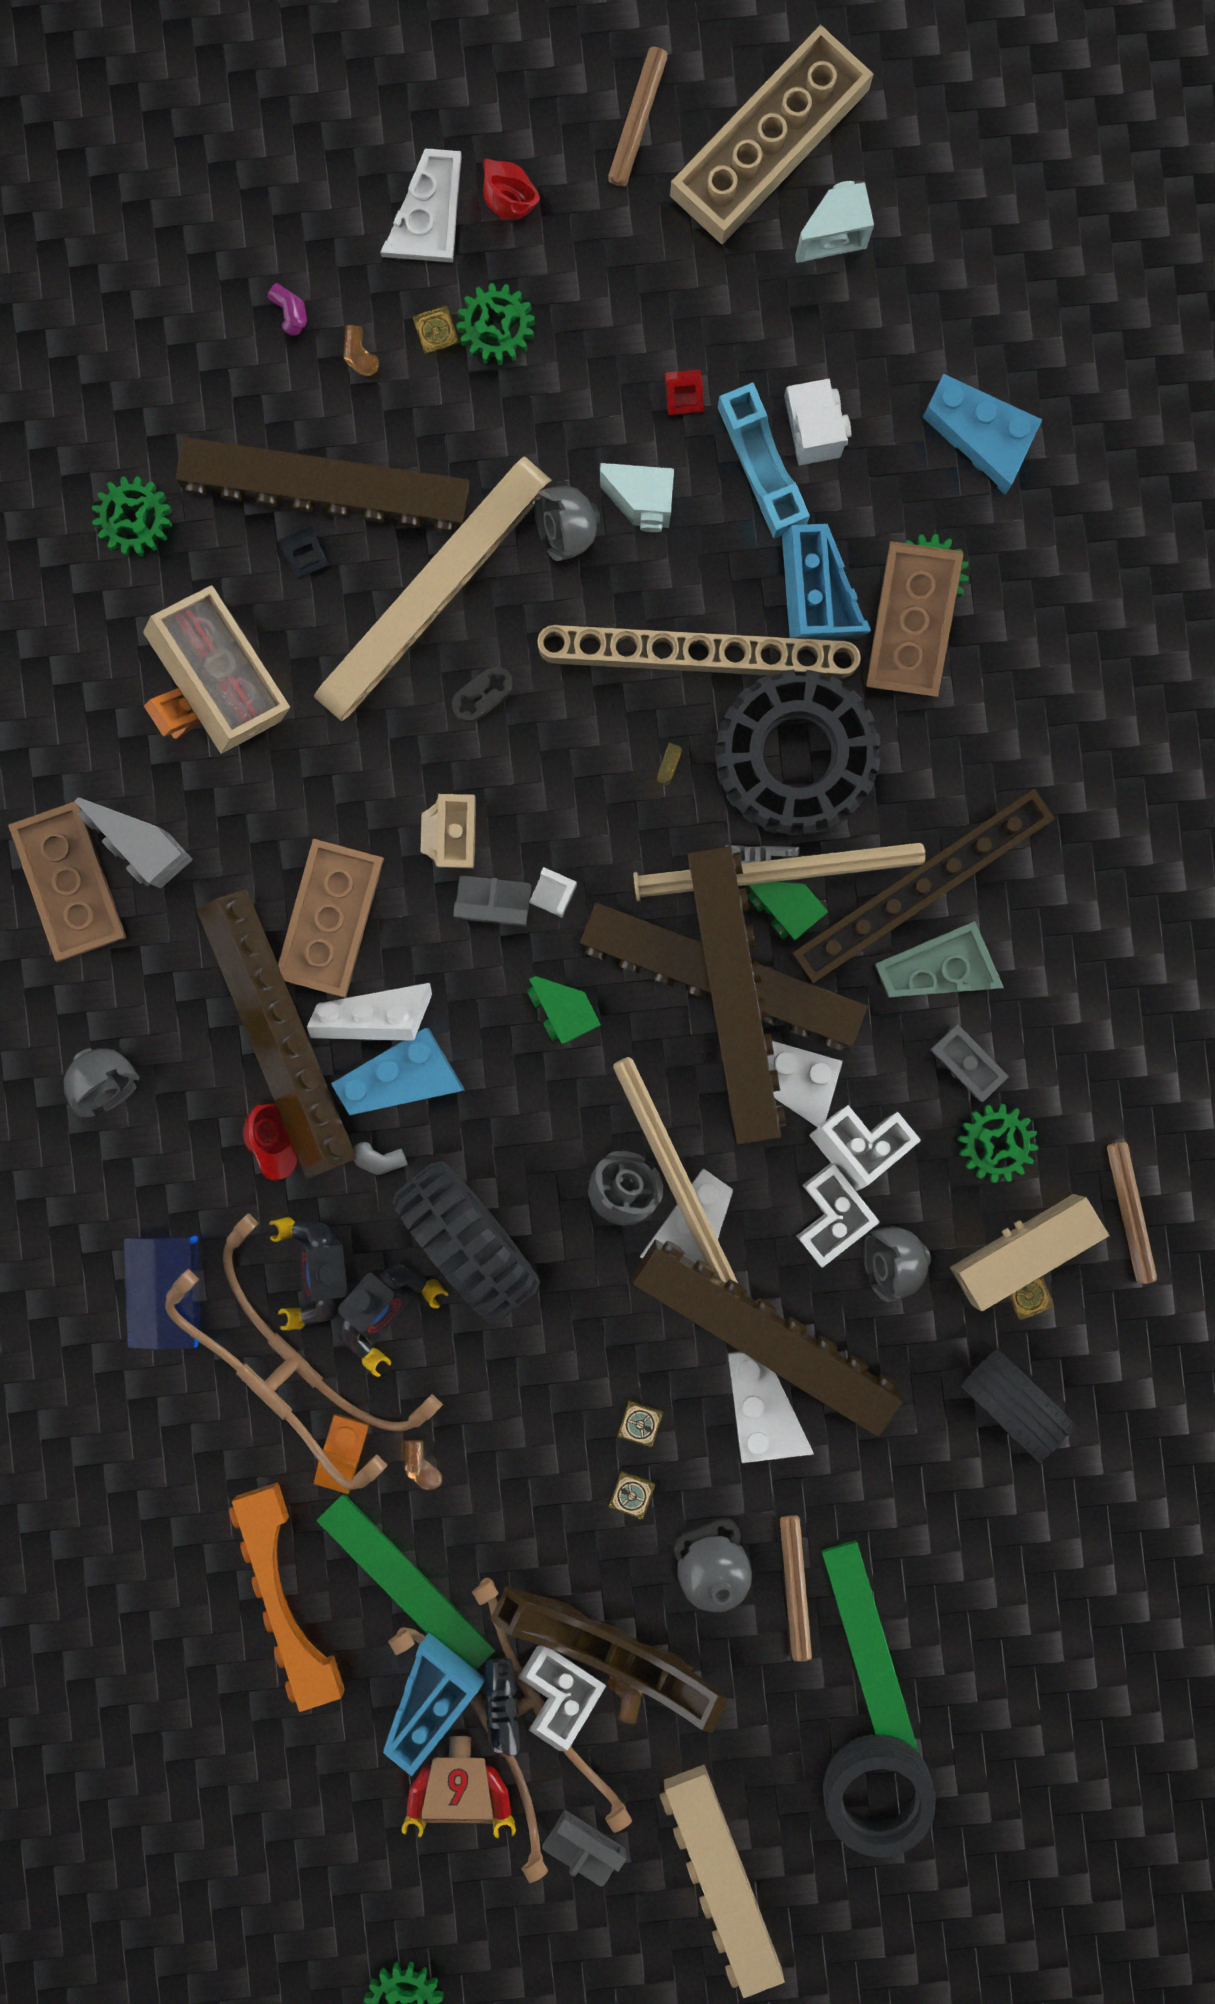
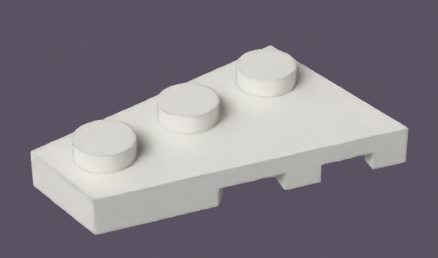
(805, 1081)

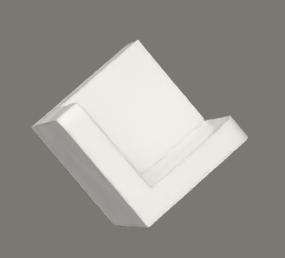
(553, 892)

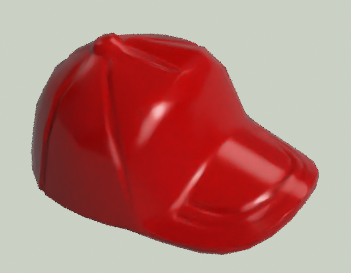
(508, 190)
(270, 1142)

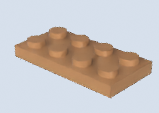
(914, 618)
(67, 882)
(329, 917)

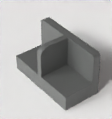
(492, 901)
(969, 1063)
(584, 1849)

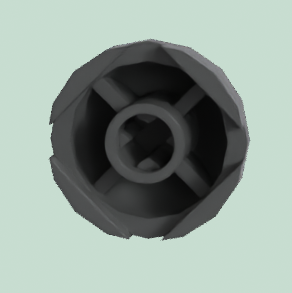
(567, 521)
(98, 1080)
(624, 1188)
(897, 1261)
(715, 1574)

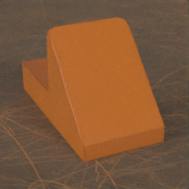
(172, 714)
(343, 1450)

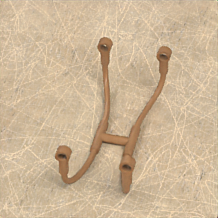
(293, 1362)
(532, 1699)

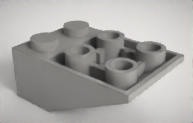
(150, 850)

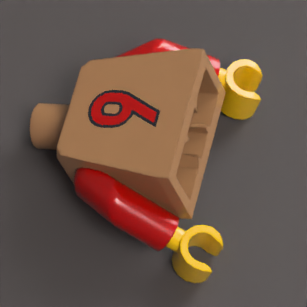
(458, 1792)

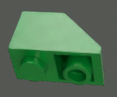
(790, 906)
(566, 1008)

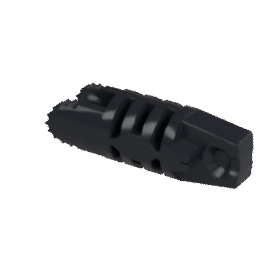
(502, 1709)

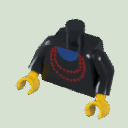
(320, 1271)
(376, 1305)

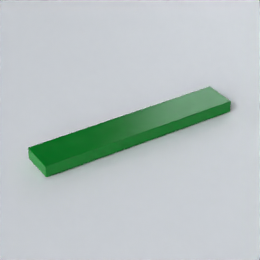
(404, 1581)
(867, 1642)

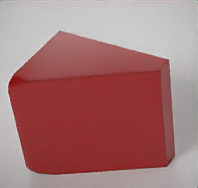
(684, 392)

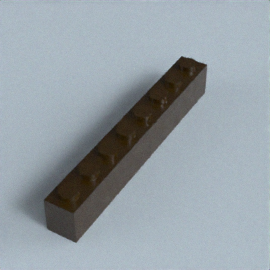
(323, 484)
(922, 886)
(683, 960)
(734, 994)
(276, 1033)
(767, 1337)

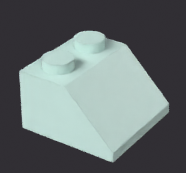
(838, 224)
(640, 493)

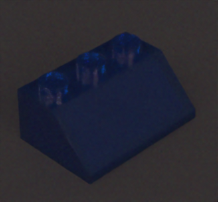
(150, 1272)

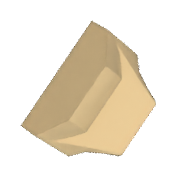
(450, 831)

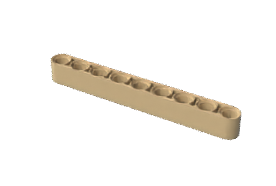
(432, 589)
(682, 641)

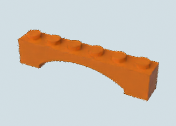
(311, 1674)

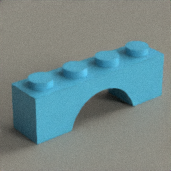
(756, 449)

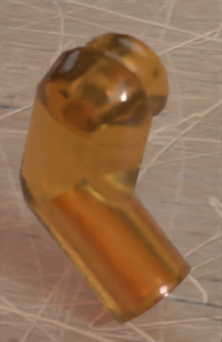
(356, 355)
(419, 1469)
(630, 1699)

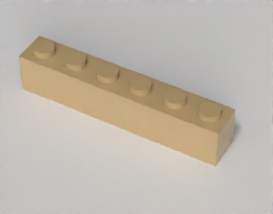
(723, 1882)

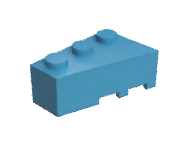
(983, 428)
(817, 587)
(399, 1076)
(431, 1703)

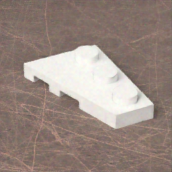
(429, 213)
(372, 1016)
(714, 1200)
(763, 1413)

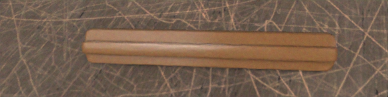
(637, 116)
(1132, 1212)
(795, 1588)

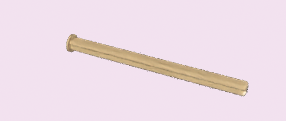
(791, 868)
(672, 1168)

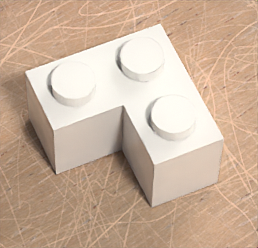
(816, 421)
(863, 1153)
(844, 1218)
(569, 1694)

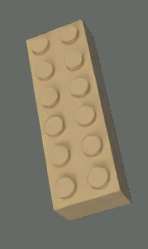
(771, 134)

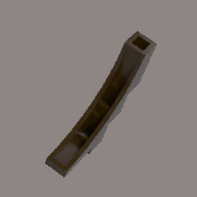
(611, 1651)

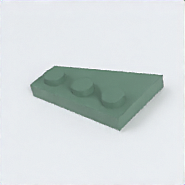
(942, 965)

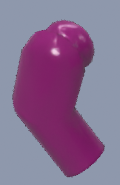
(292, 307)

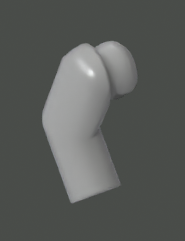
(375, 1162)

